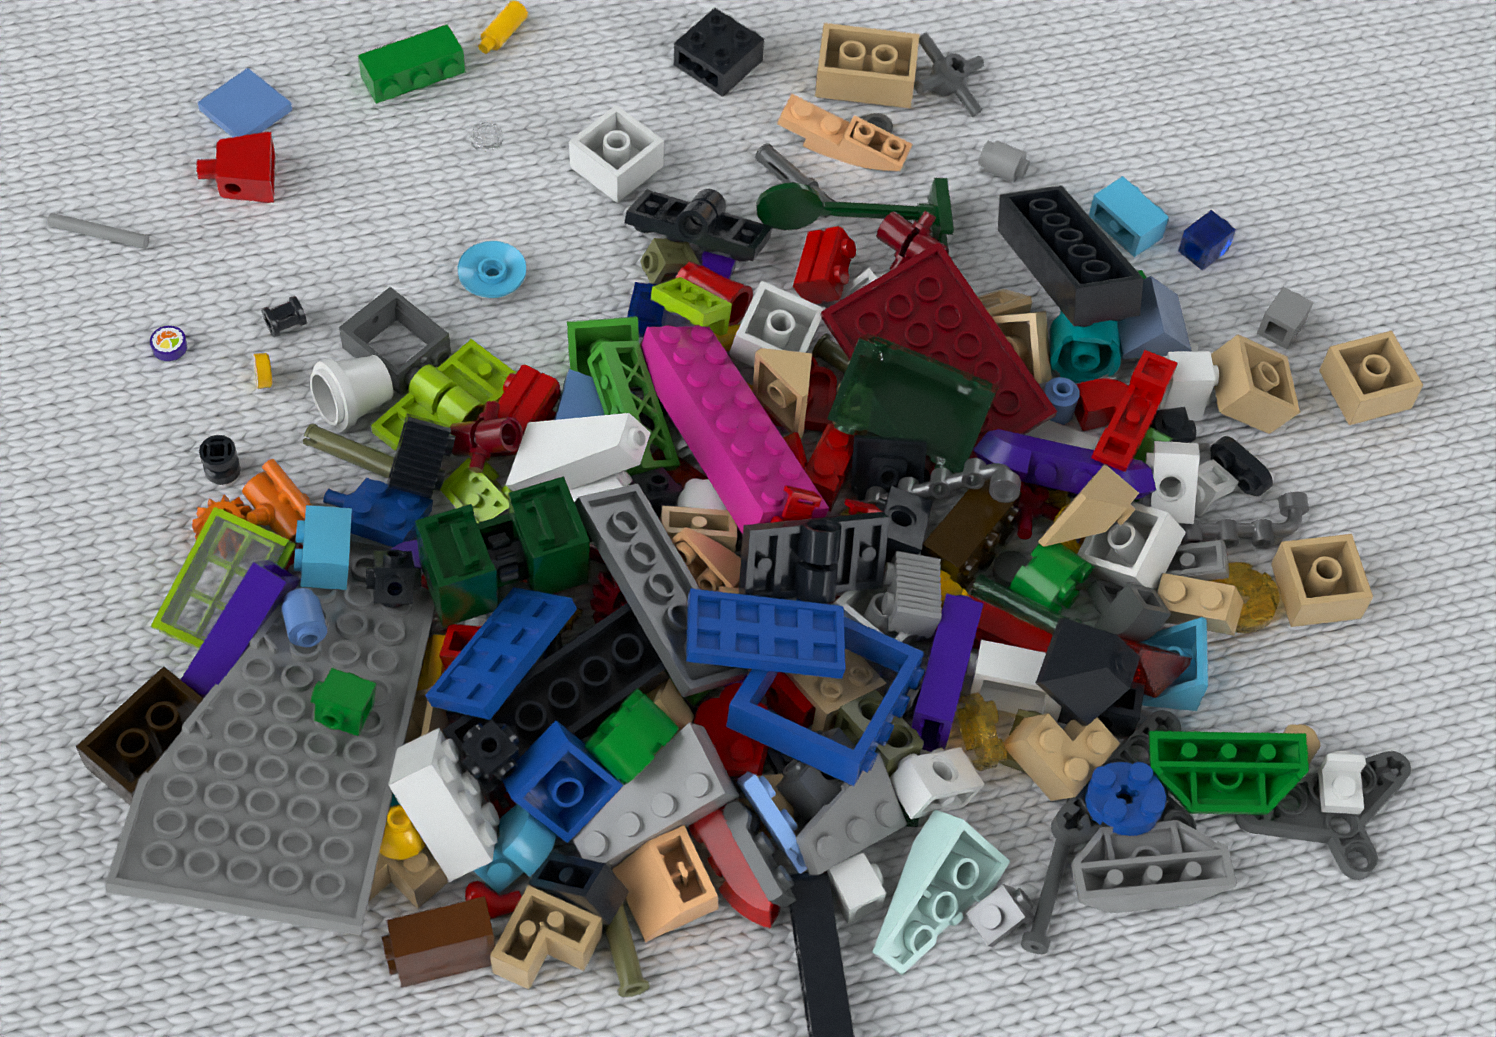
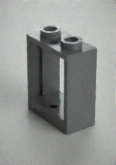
(381, 314)

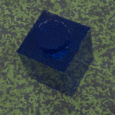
(1206, 240)
(648, 311)

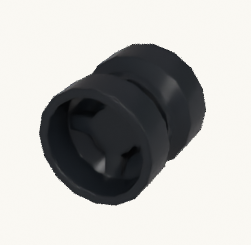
(219, 459)

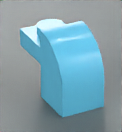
(519, 849)

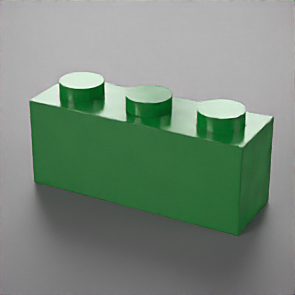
(411, 63)

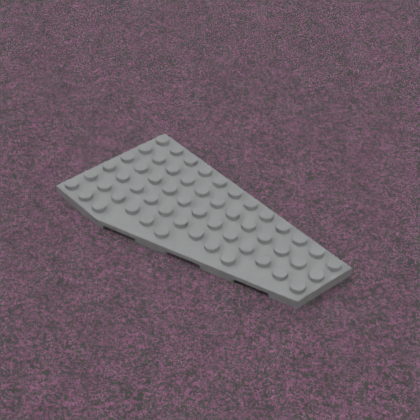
(261, 801)

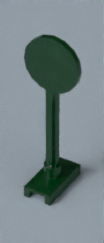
(799, 205)

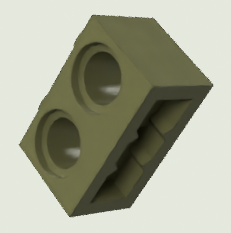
(856, 716)

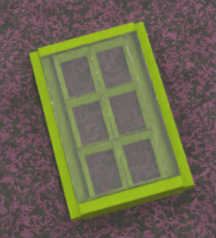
(213, 573)

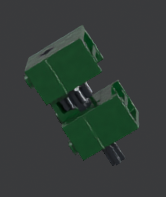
(534, 542)

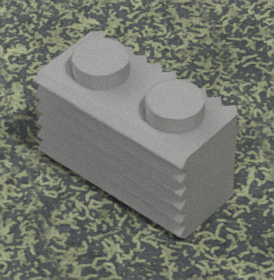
(912, 594)

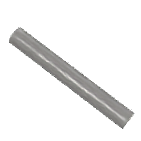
(98, 230)

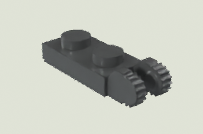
(757, 851)

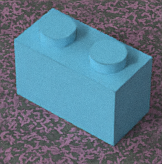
(1128, 216)
(325, 547)

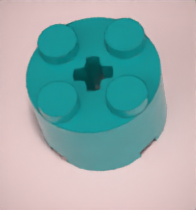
(1084, 351)

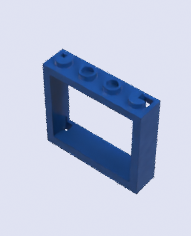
(813, 748)

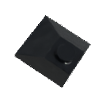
(1086, 669)

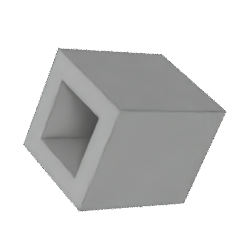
(1285, 317)

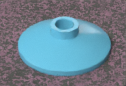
(491, 259)

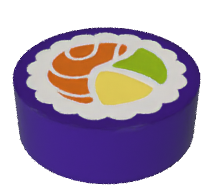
(168, 343)

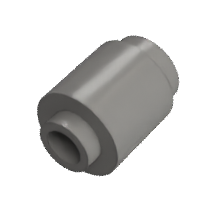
(1003, 161)

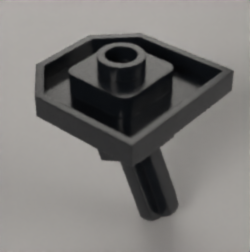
(885, 462)

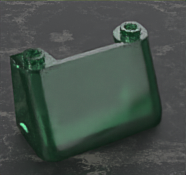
(913, 398)

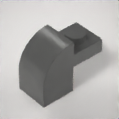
(1129, 611)

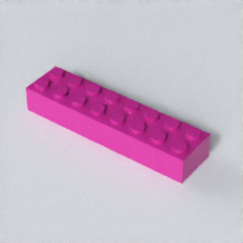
(723, 423)

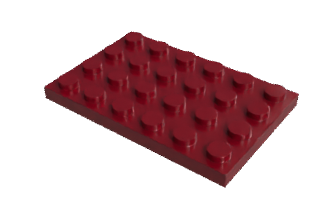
(938, 314)

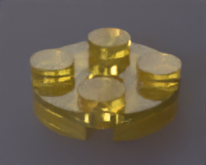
(1260, 589)
(979, 731)

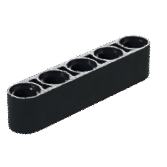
(819, 957)

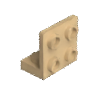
(831, 693)

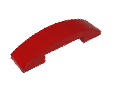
(1135, 411)

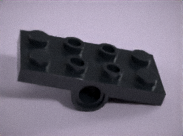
(699, 223)
(814, 557)

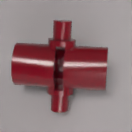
(905, 237)
(486, 437)

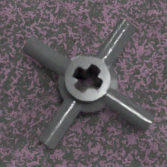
(949, 74)

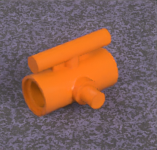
(275, 501)

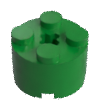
(1052, 576)
(631, 737)

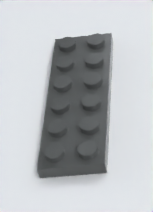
(651, 580)

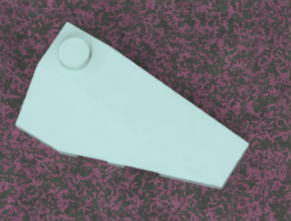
(941, 878)

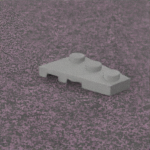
(851, 821)

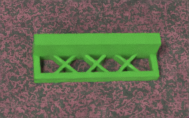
(611, 383)

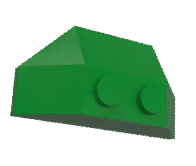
(1228, 769)

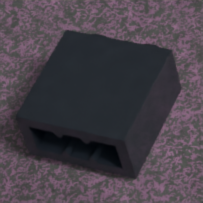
(718, 51)

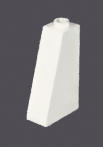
(578, 450)

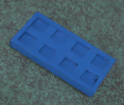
(765, 633)
(501, 653)

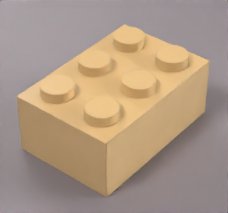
(867, 65)

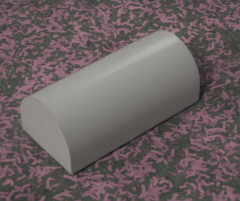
(1201, 561)

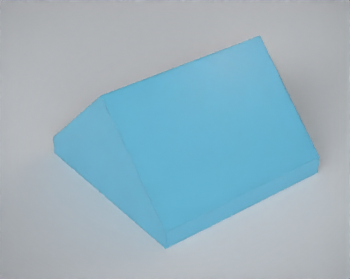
(1189, 688)

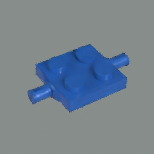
(381, 511)

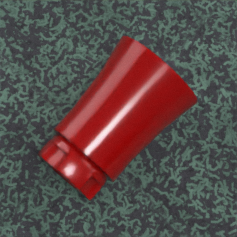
(727, 289)

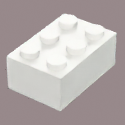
(444, 804)

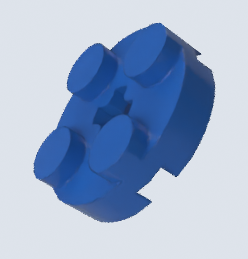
(1129, 779)

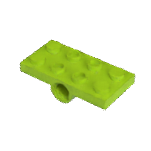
(447, 393)

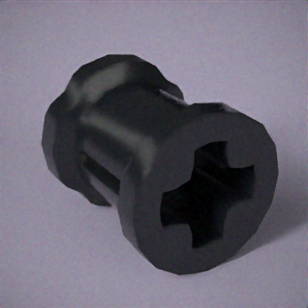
(284, 316)

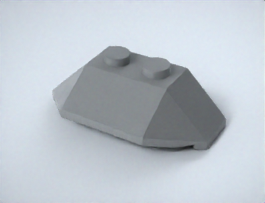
(1151, 870)

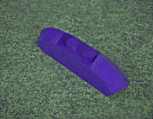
(1055, 463)

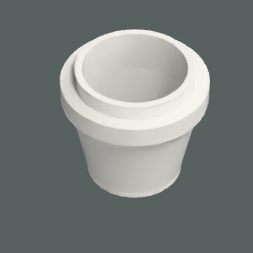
(349, 388)

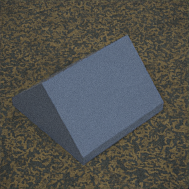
(1158, 327)

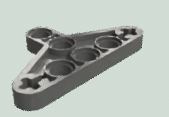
(1312, 825)
(1085, 829)

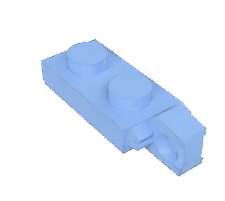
(778, 823)

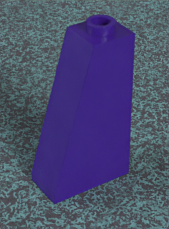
(242, 617)
(946, 670)

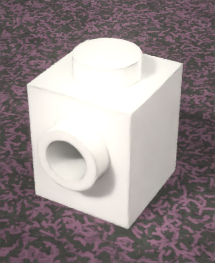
(857, 887)

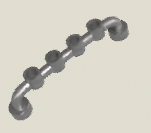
(1003, 484)
(1261, 531)

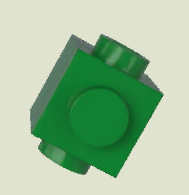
(343, 701)

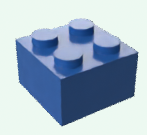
(561, 782)

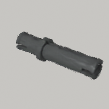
(786, 171)

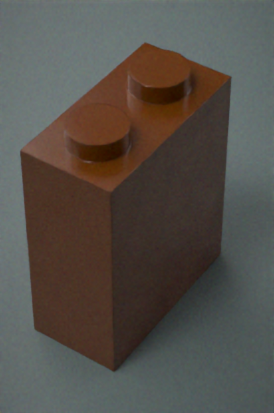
(439, 942)

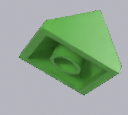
(586, 336)

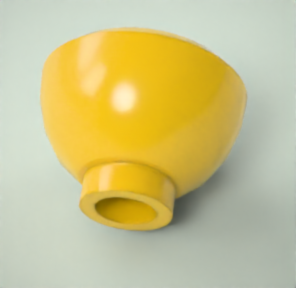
(400, 836)

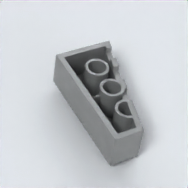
(670, 792)

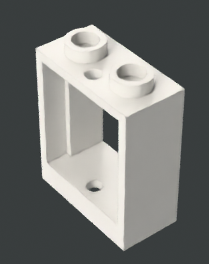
(1008, 678)

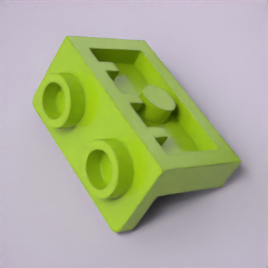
(694, 304)
(478, 489)

